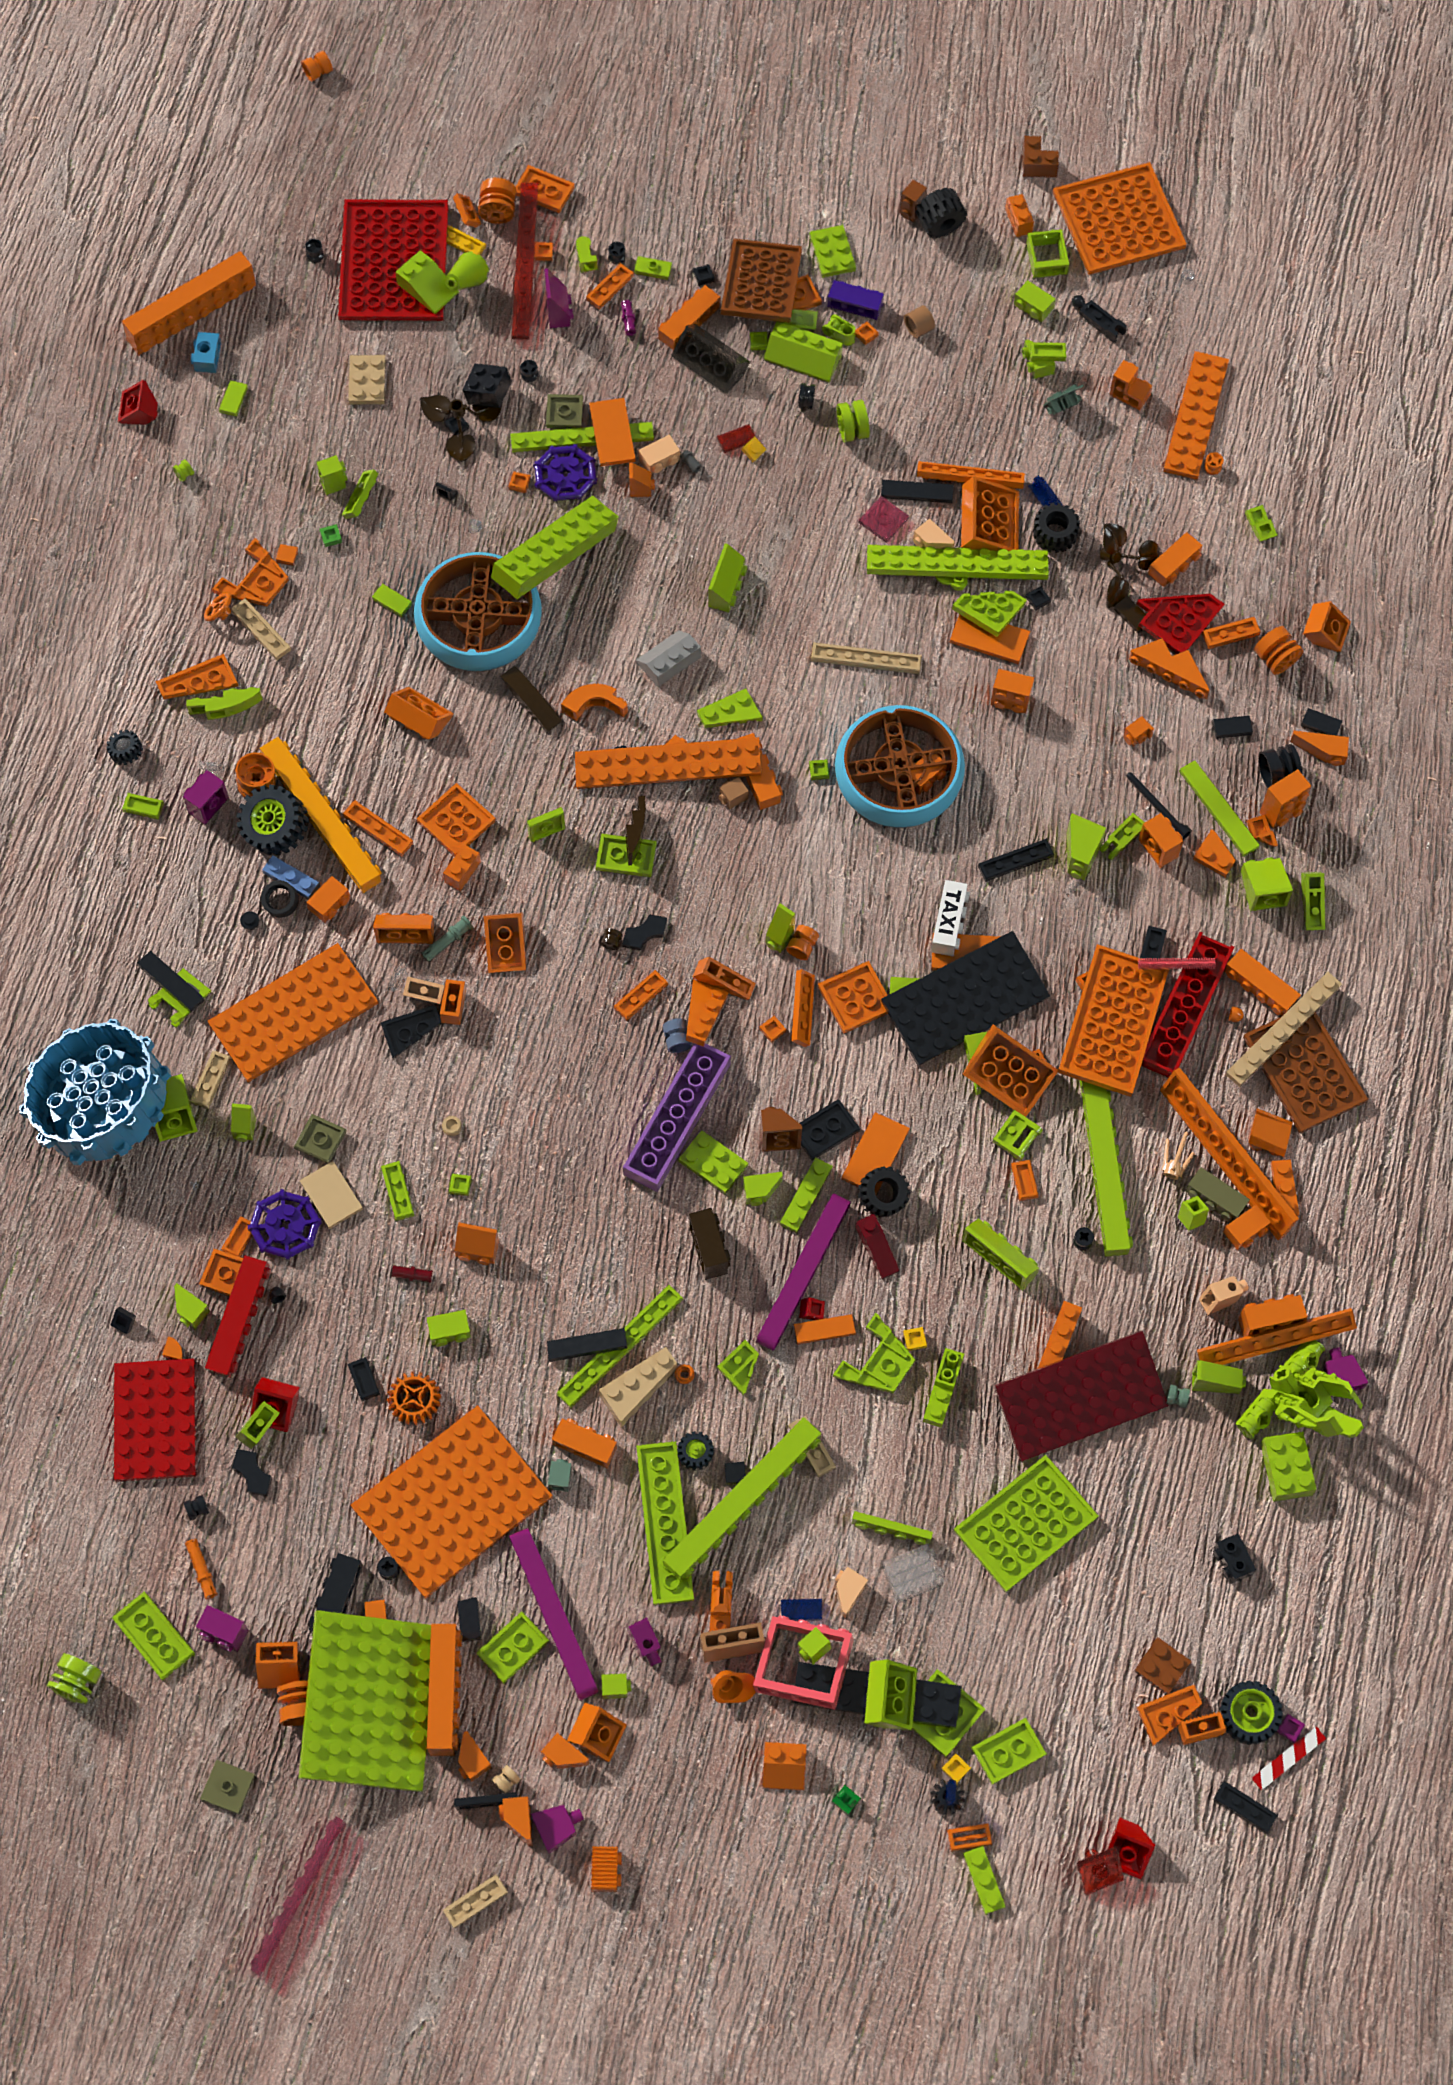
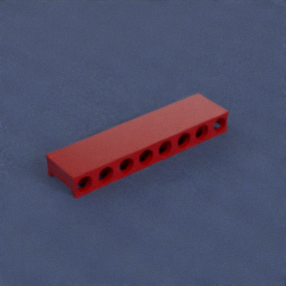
(1185, 1007)

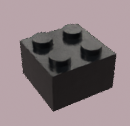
(487, 385)

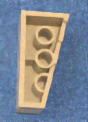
(636, 1386)

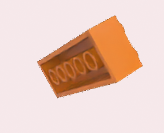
(443, 1693)

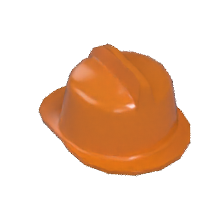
(732, 1687)

